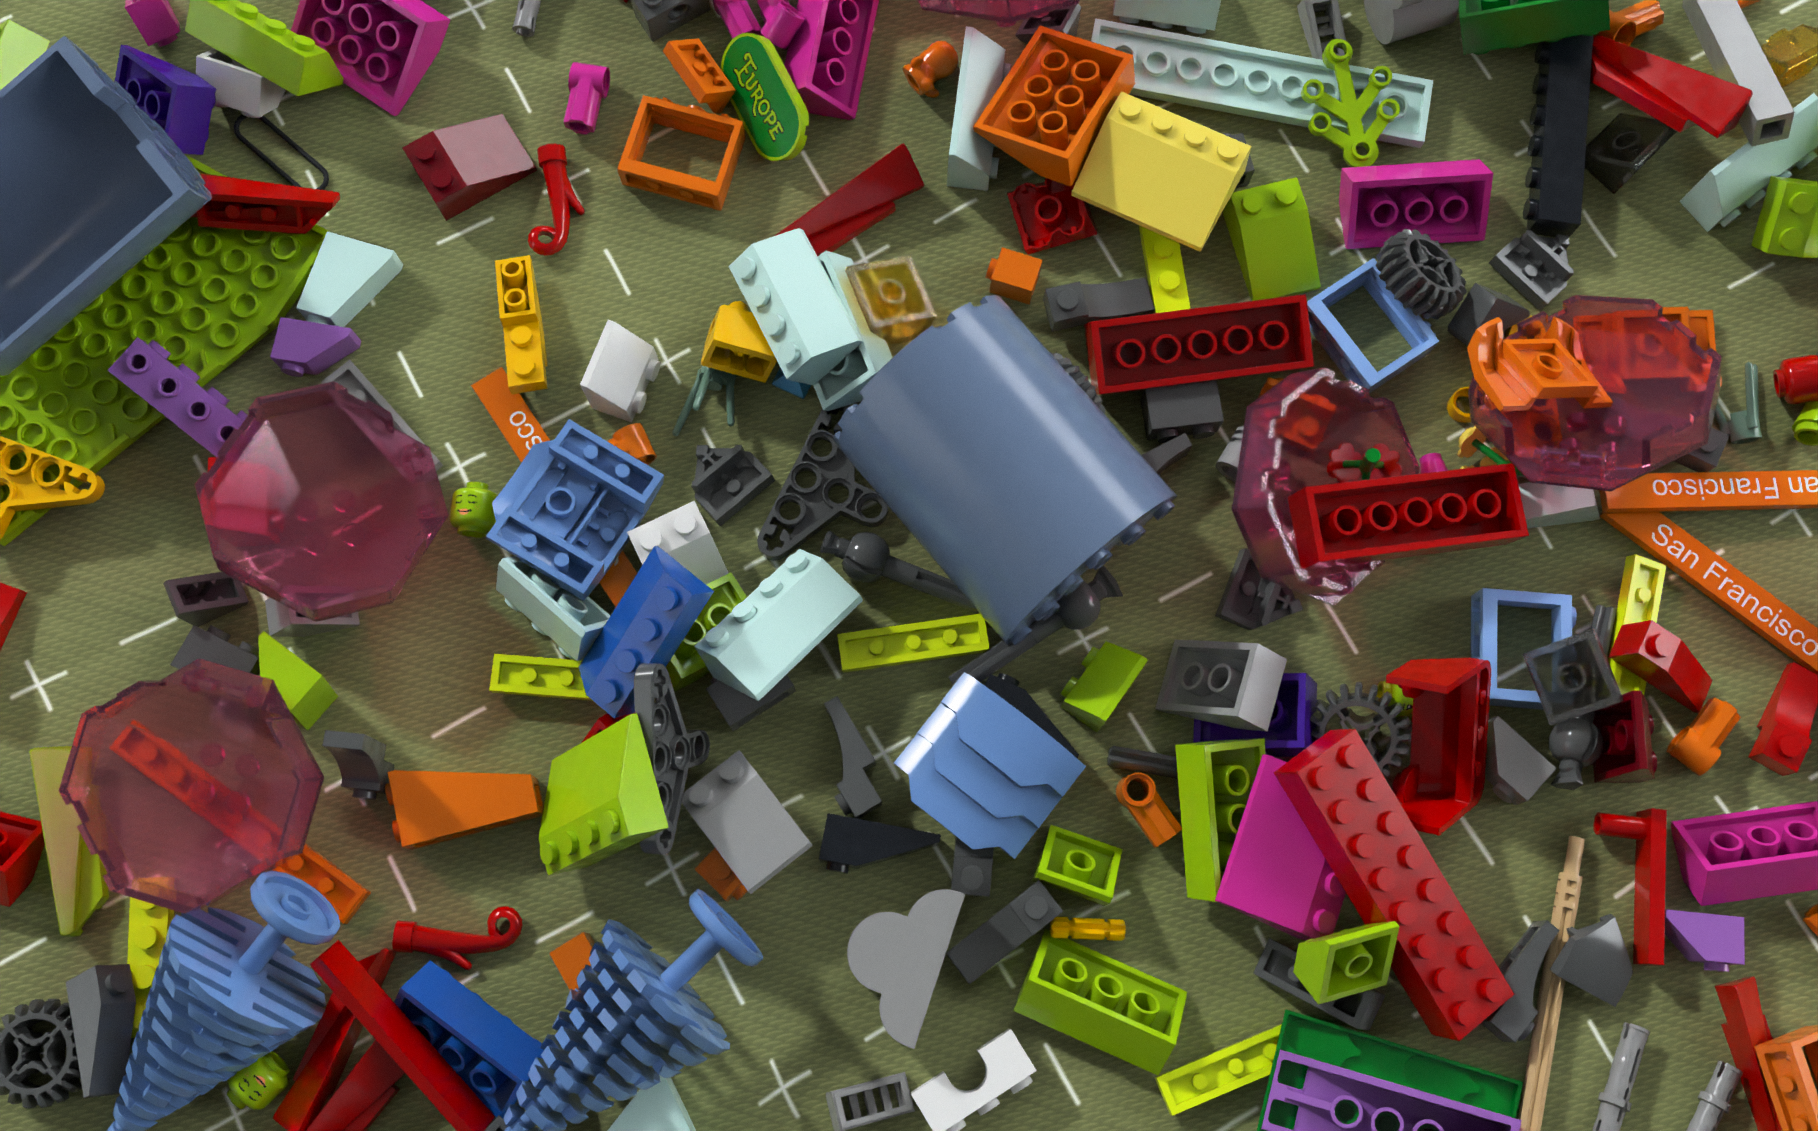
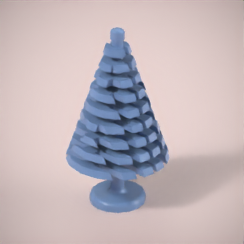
(224, 998)
(626, 1017)

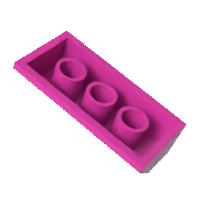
(831, 54)
(1433, 197)
(1749, 853)

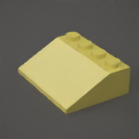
(1161, 171)

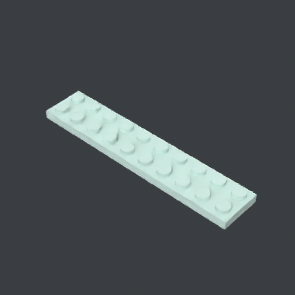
(1256, 80)

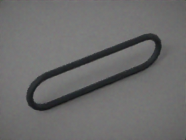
(290, 142)

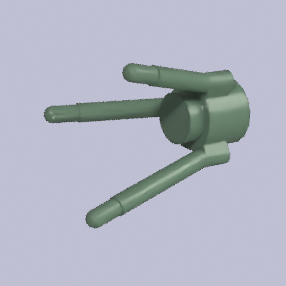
(713, 380)
(1744, 424)

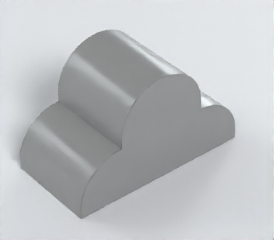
(1405, 18)
(903, 959)

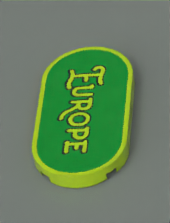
(765, 97)

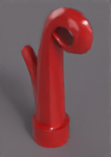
(560, 192)
(449, 944)

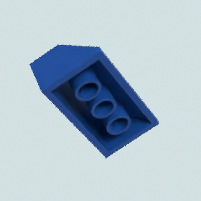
(642, 629)
(470, 1035)

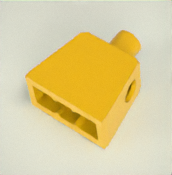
(738, 344)

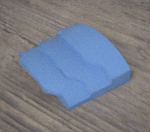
(573, 507)
(986, 769)

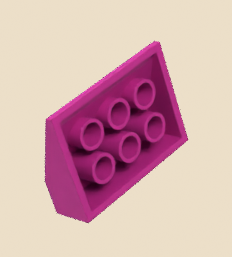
(376, 43)
(1278, 867)

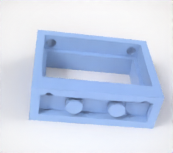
(1343, 349)
(1484, 634)

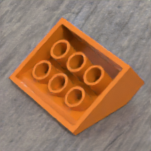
(1056, 102)

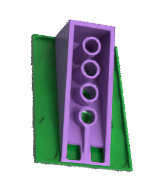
(1358, 1082)

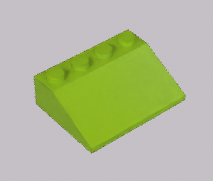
(600, 799)

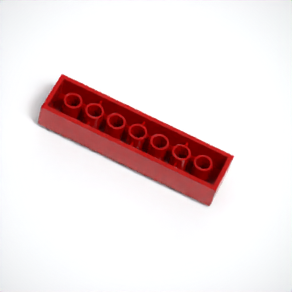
(1394, 879)

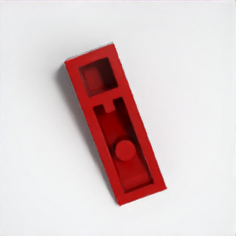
(1662, 662)

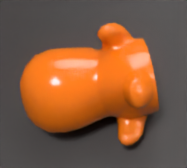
(930, 66)

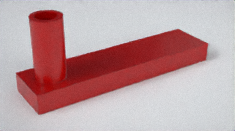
(1650, 877)

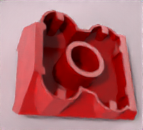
(1050, 215)

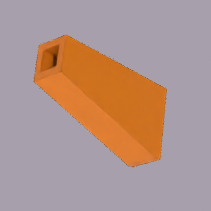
(456, 804)

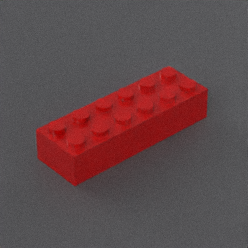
(1199, 344)
(1407, 516)

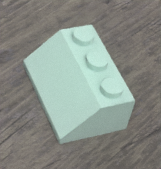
(1194, 14)
(552, 610)

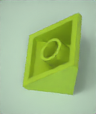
(1078, 865)

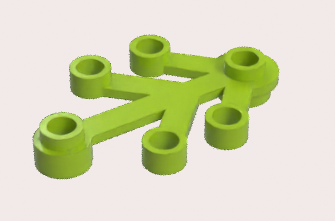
(1350, 109)

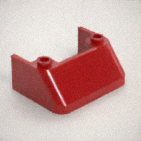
(1446, 739)

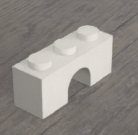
(1005, 1069)

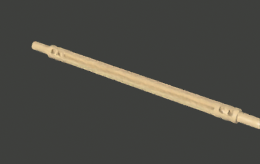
(1551, 992)

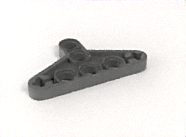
(815, 505)
(669, 746)

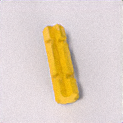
(1088, 928)

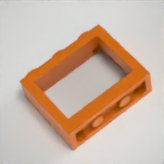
(674, 183)
(1790, 1077)

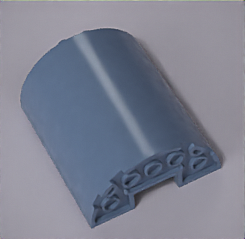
(80, 194)
(1000, 464)

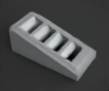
(1309, 23)
(836, 1108)

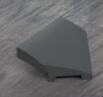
(1535, 266)
(727, 480)
(1254, 600)
(1596, 960)

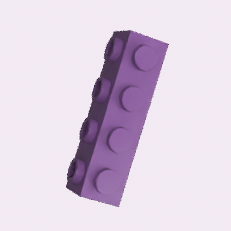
(177, 394)

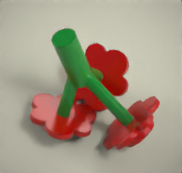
(1375, 463)

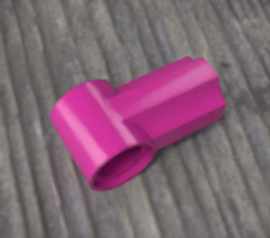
(737, 17)
(780, 21)
(586, 88)

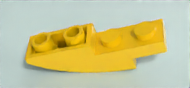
(521, 325)

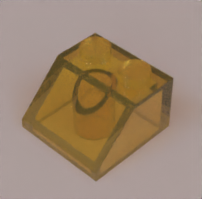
(1792, 53)
(892, 298)

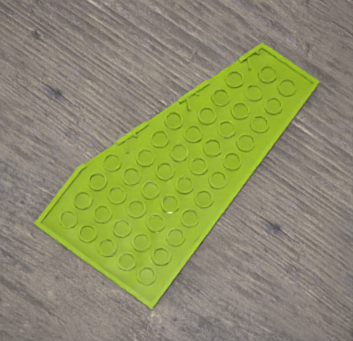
(195, 294)

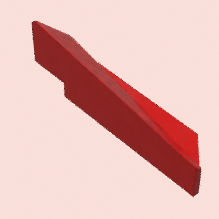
(1667, 89)
(860, 202)
(263, 205)
(1743, 1031)
(327, 1054)
(361, 1094)

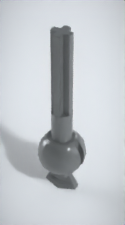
(868, 559)
(1075, 613)
(1578, 741)

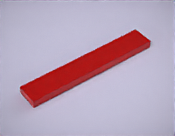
(401, 1039)

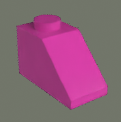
(154, 20)

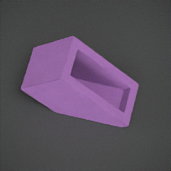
(311, 346)
(1707, 938)

